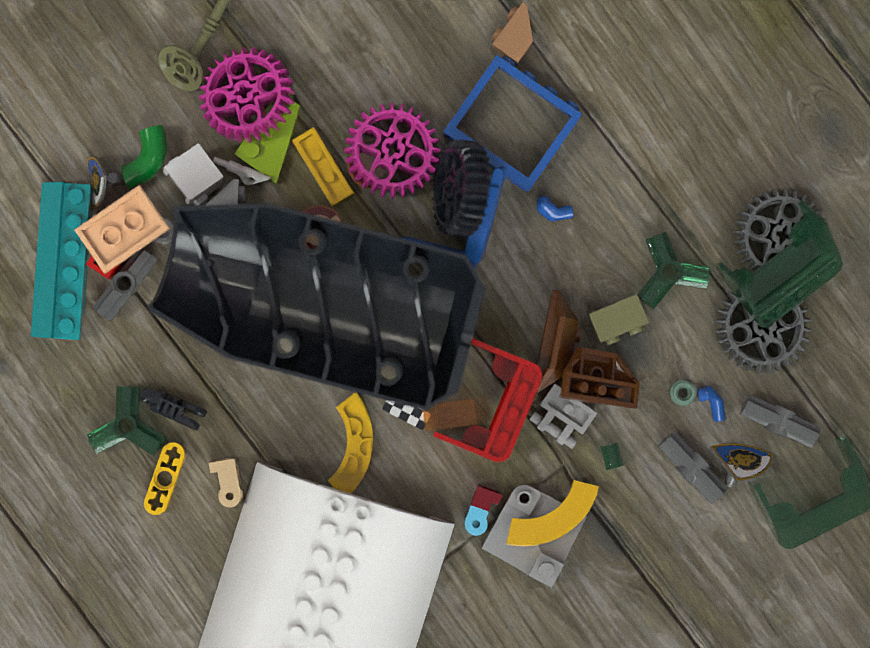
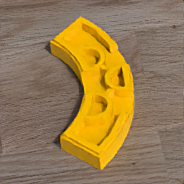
(359, 444)
(556, 523)

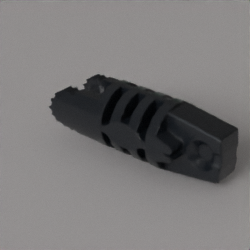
(172, 407)

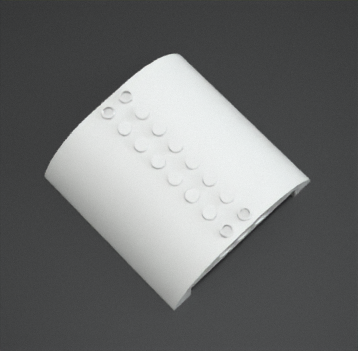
(324, 570)

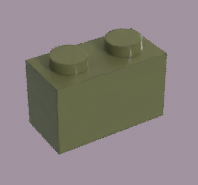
(618, 319)

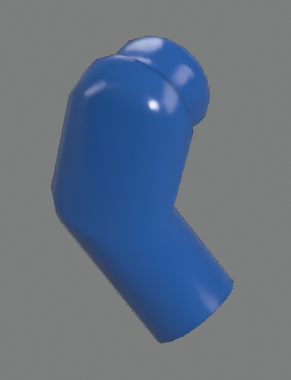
(552, 212)
(716, 402)

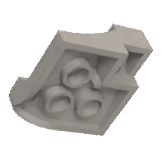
(540, 561)

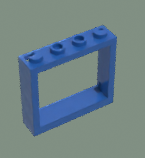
(529, 81)

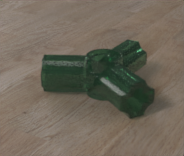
(686, 274)
(111, 433)

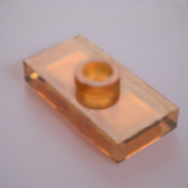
(450, 415)

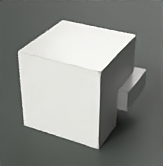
(194, 175)

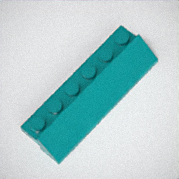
(61, 261)

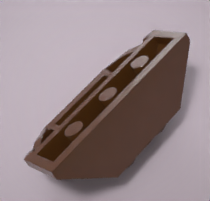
(558, 340)
(599, 379)

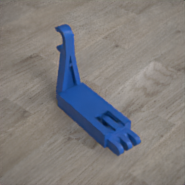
(478, 241)

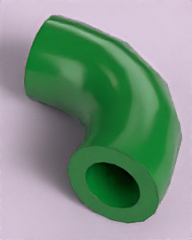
(150, 157)

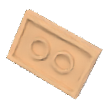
(122, 229)

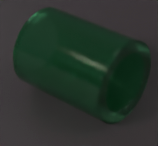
(611, 456)

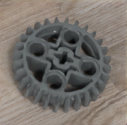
(785, 224)
(770, 335)

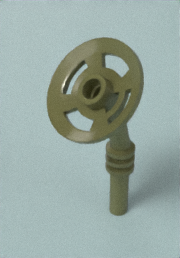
(189, 59)

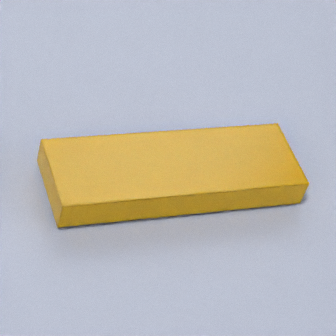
(323, 167)

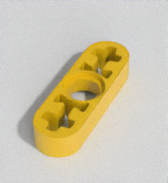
(164, 457)

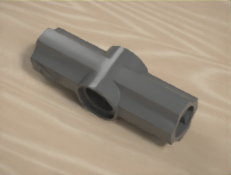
(114, 297)
(780, 421)
(692, 467)

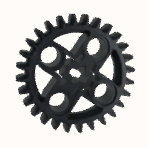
(461, 188)

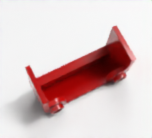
(511, 412)

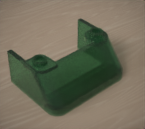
(789, 275)
(794, 529)

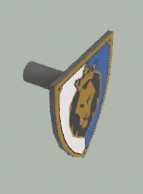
(100, 180)
(741, 462)

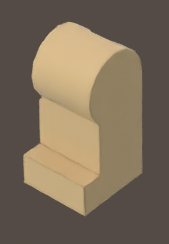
(229, 479)

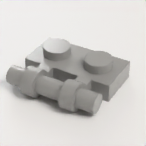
(572, 412)

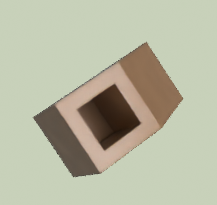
(516, 36)

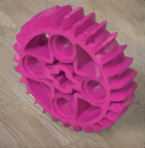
(238, 91)
(358, 145)

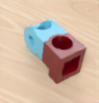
(479, 508)

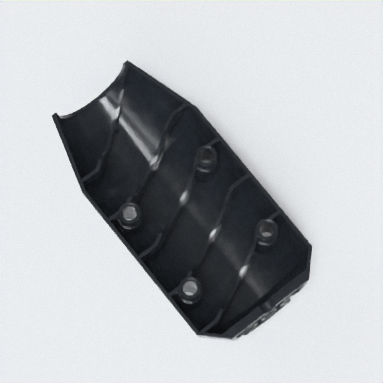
(349, 306)

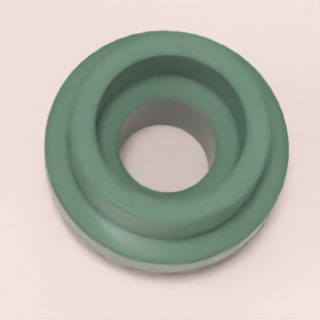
(691, 392)

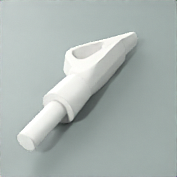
(243, 171)

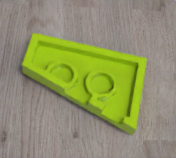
(270, 152)

